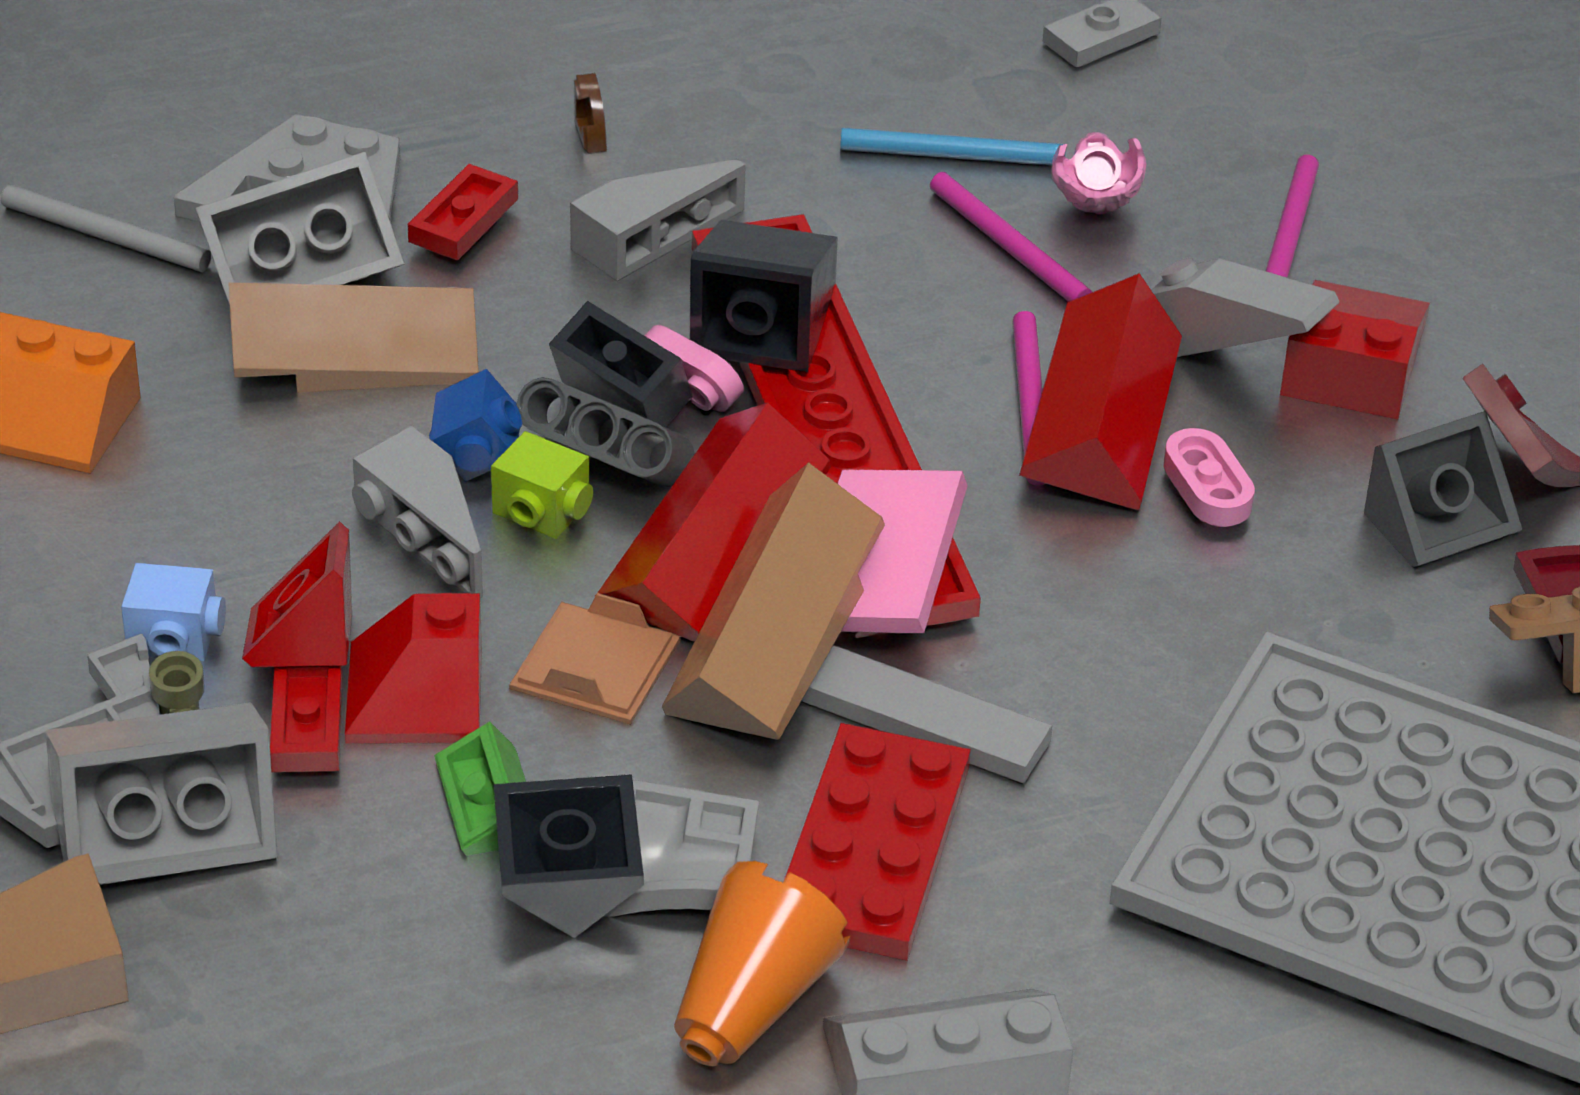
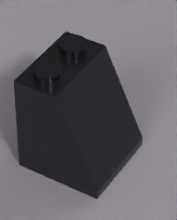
(761, 293)

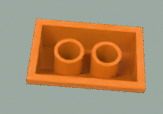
(63, 391)

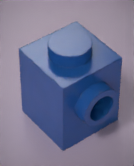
(475, 423)

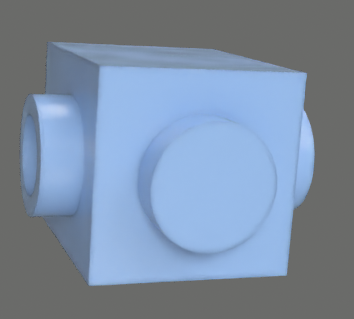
(173, 608)

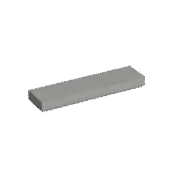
(928, 711)

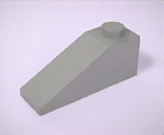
(653, 213)
(1234, 304)

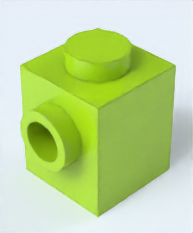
(541, 485)

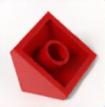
(307, 611)

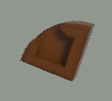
(589, 113)

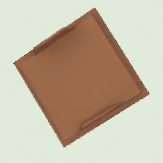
(597, 659)

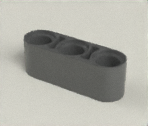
(580, 423)

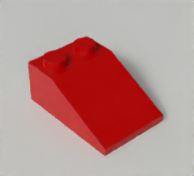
(1357, 352)

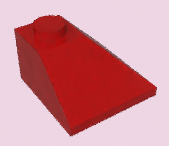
(417, 673)

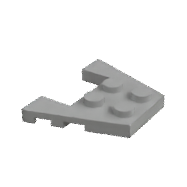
(291, 149)
(24, 769)

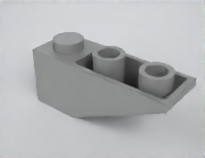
(418, 498)

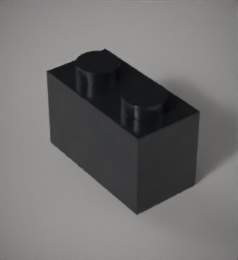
(620, 365)

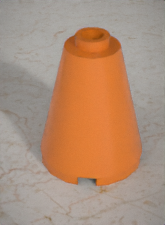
(755, 960)

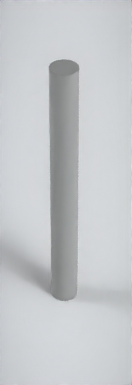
(106, 228)

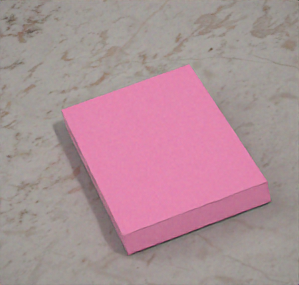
(911, 551)

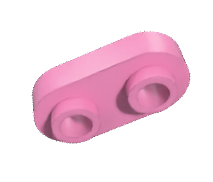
(709, 376)
(1209, 477)

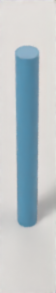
(948, 146)

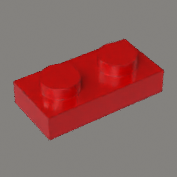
(462, 211)
(306, 718)

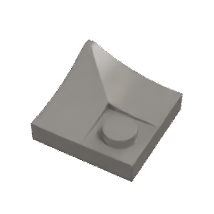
(687, 845)

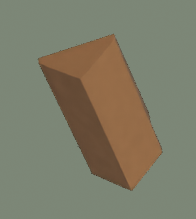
(353, 334)
(778, 609)

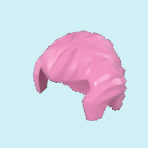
(1099, 174)

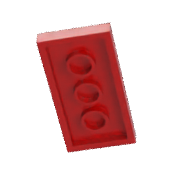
(880, 832)

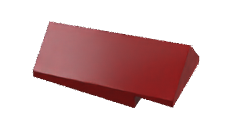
(1104, 394)
(706, 518)

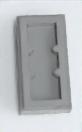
(1101, 30)

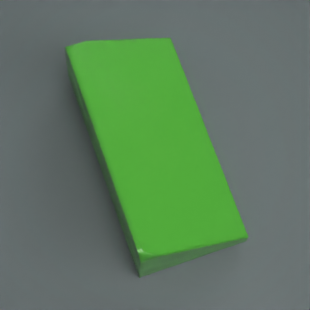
(468, 778)

